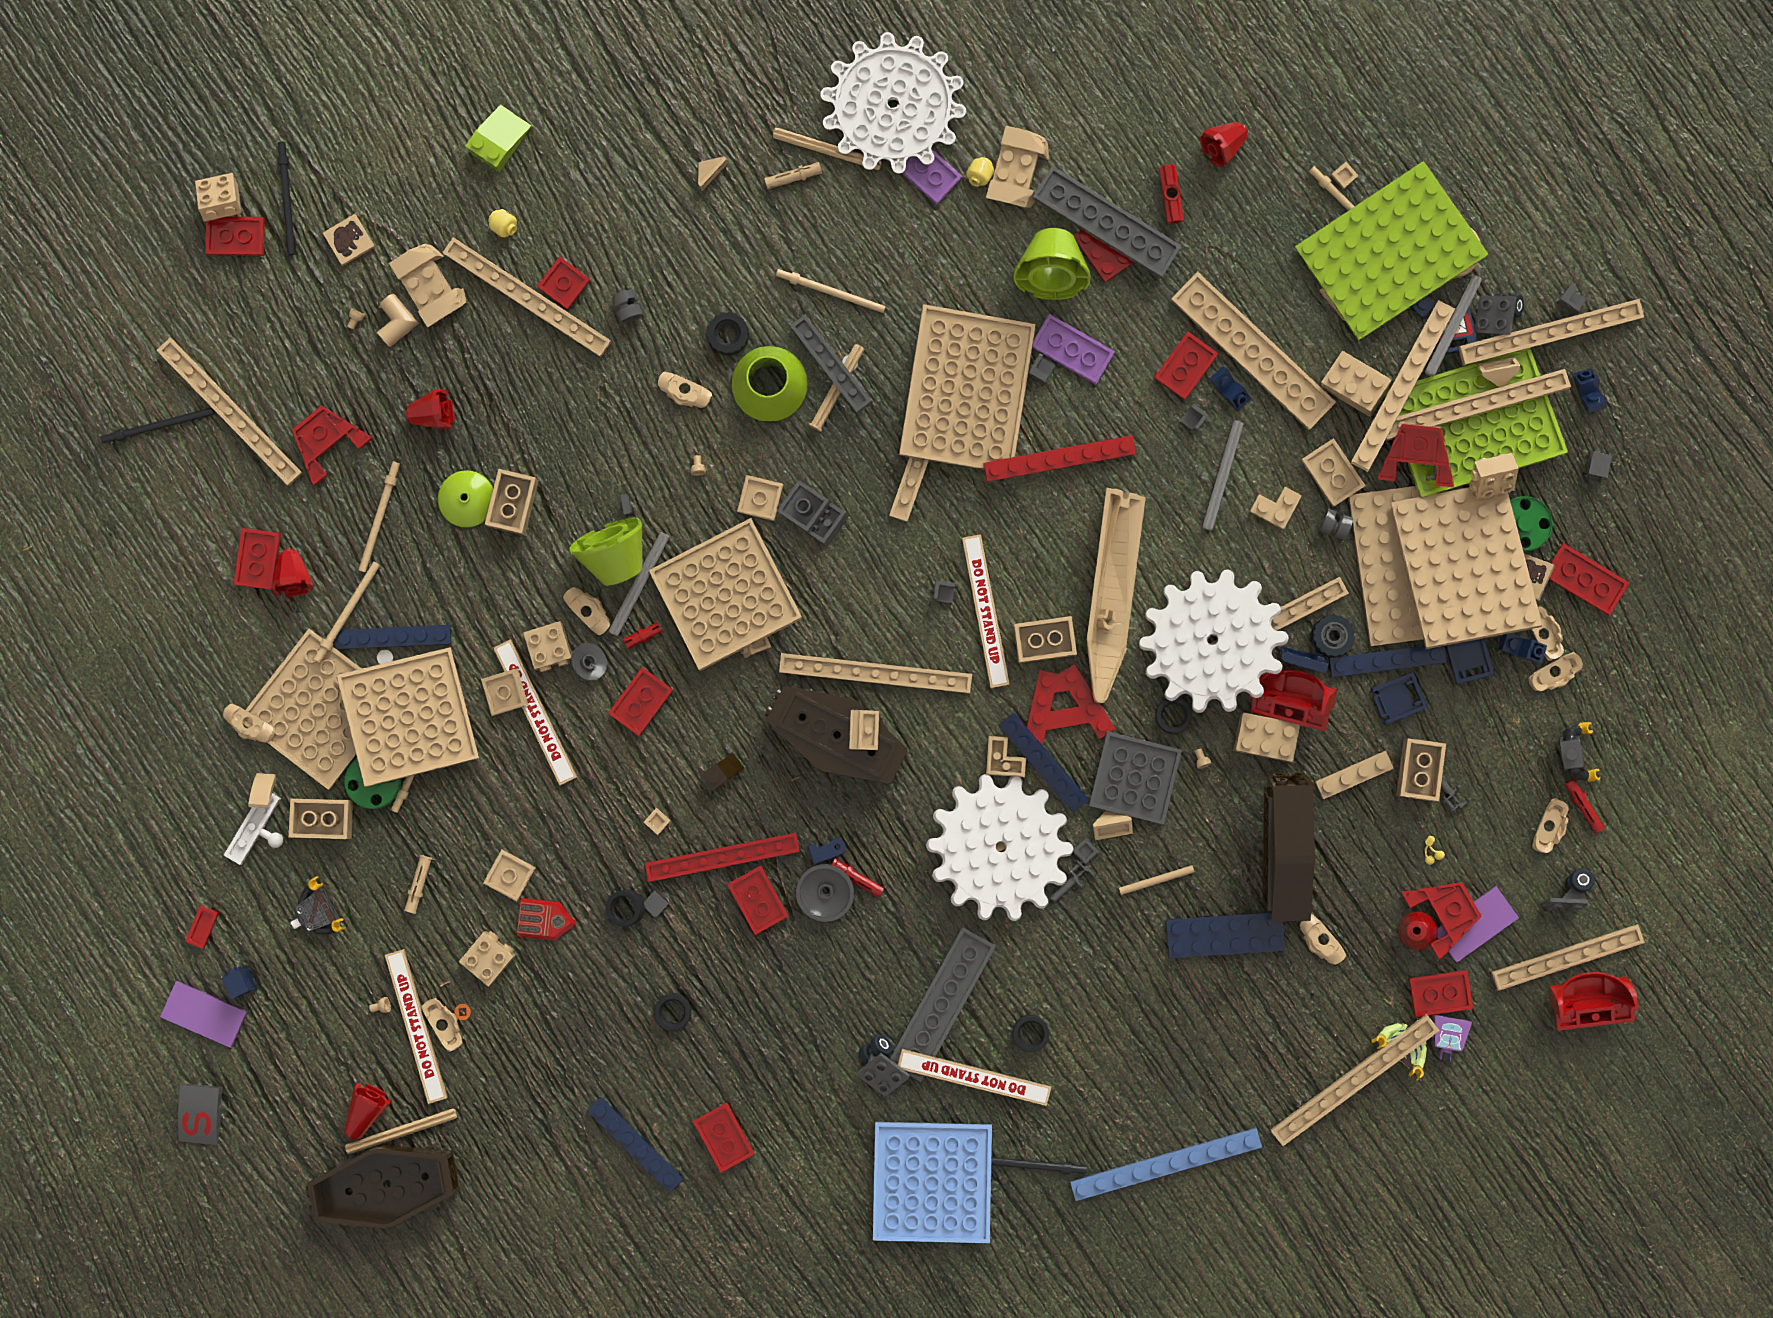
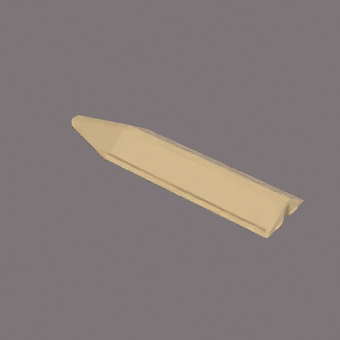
(1113, 588)

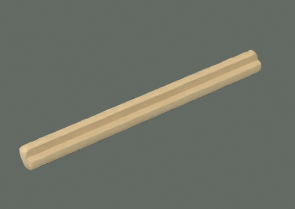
(819, 146)
(401, 1131)

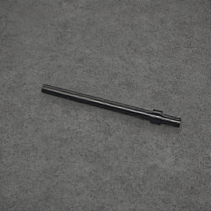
(283, 162)
(121, 434)
(1066, 1167)

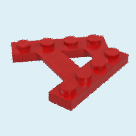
(1087, 711)

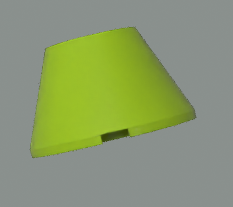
(1052, 266)
(775, 406)
(613, 552)

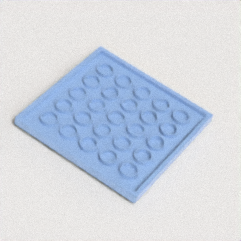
(932, 1182)

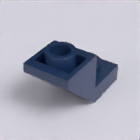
(1229, 389)
(1588, 390)
(1523, 648)

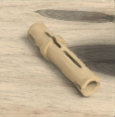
(794, 175)
(417, 885)

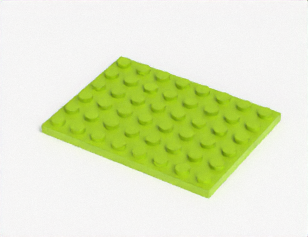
(1391, 250)
(1523, 429)

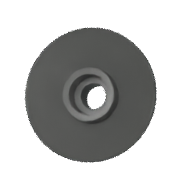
(596, 661)

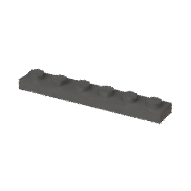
(831, 364)

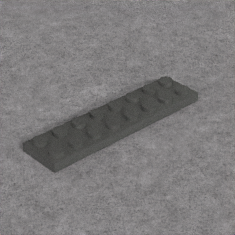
(1106, 222)
(945, 996)

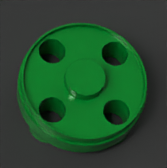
(1528, 521)
(364, 795)

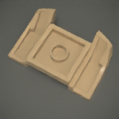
(1017, 167)
(427, 284)

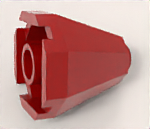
(1223, 142)
(432, 411)
(291, 575)

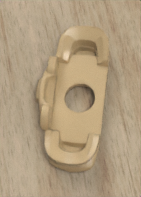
(696, 396)
(597, 621)
(1554, 639)
(1568, 666)
(258, 731)
(1545, 840)
(1332, 951)
(450, 1036)

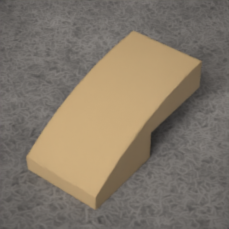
(262, 790)

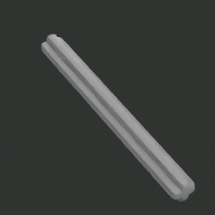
(1453, 326)
(1222, 475)
(638, 584)

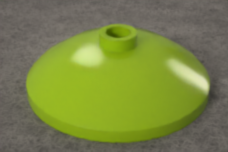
(474, 509)

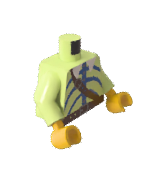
(1414, 1059)

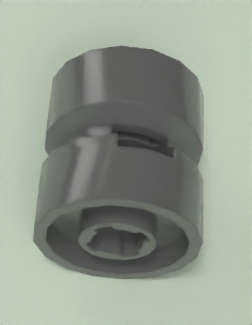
(627, 306)
(1336, 524)

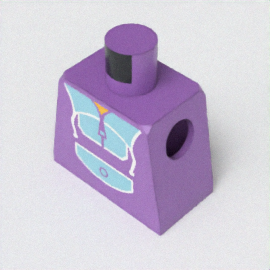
(1451, 1035)

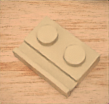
(864, 730)

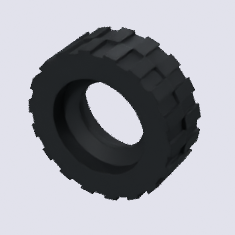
(728, 319)

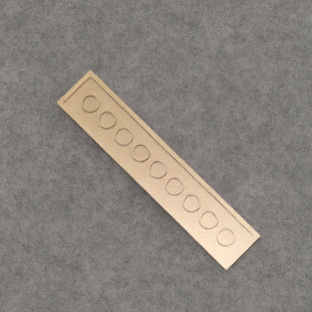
(1253, 350)

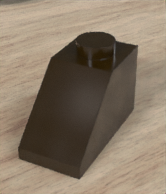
(722, 772)

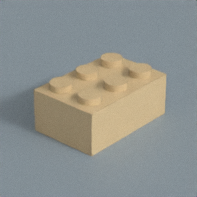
(1356, 383)
(511, 502)
(1045, 639)
(1266, 737)
(1421, 769)
(320, 818)

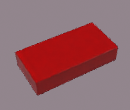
(202, 927)

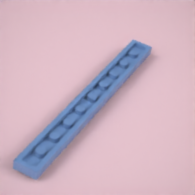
(1165, 1164)

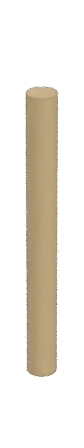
(1156, 880)

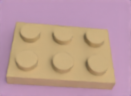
(1333, 472)

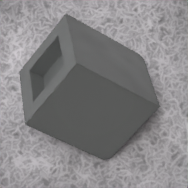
(1571, 300)
(1041, 369)
(1194, 418)
(1597, 465)
(944, 592)

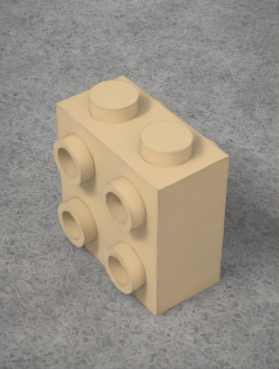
(218, 197)
(1494, 476)
(548, 646)
(487, 957)

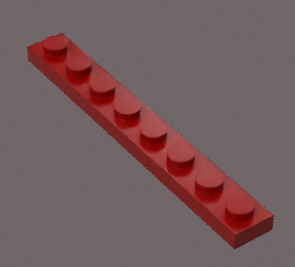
(1059, 458)
(722, 857)

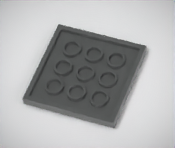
(1135, 777)

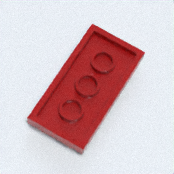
(1587, 579)

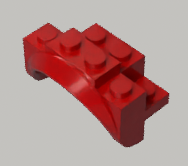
(1295, 699)
(1591, 1002)

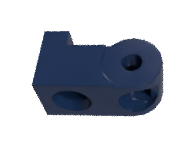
(835, 848)

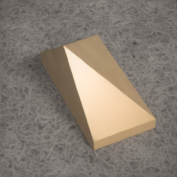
(709, 170)
(1499, 370)
(1112, 825)

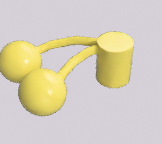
(1439, 855)

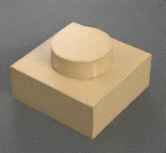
(1344, 175)
(657, 821)

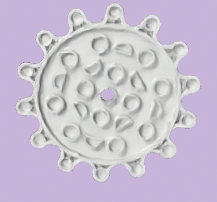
(888, 75)
(1217, 669)
(971, 854)

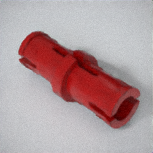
(642, 635)

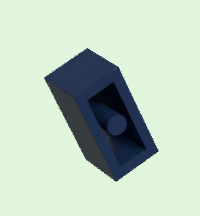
(238, 982)

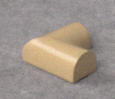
(401, 320)
(999, 763)

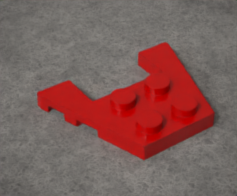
(319, 434)
(1422, 446)
(1453, 908)

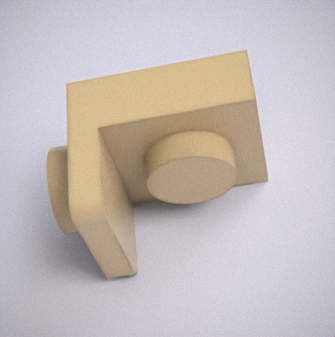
(756, 647)

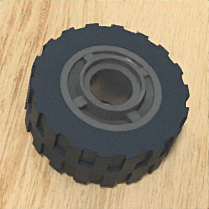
(1324, 644)

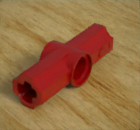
(1170, 183)

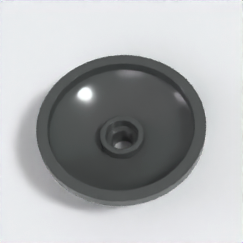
(824, 905)

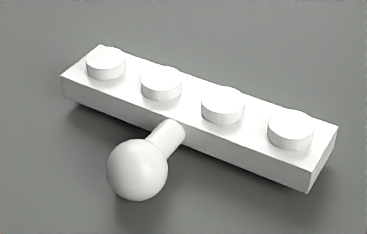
(250, 831)

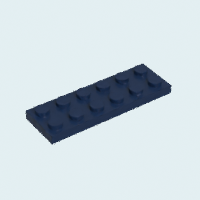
(1223, 935)

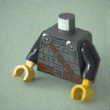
(1572, 753)
(316, 911)

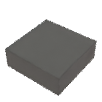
(626, 504)
(1085, 850)
(655, 904)

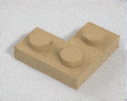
(1278, 512)

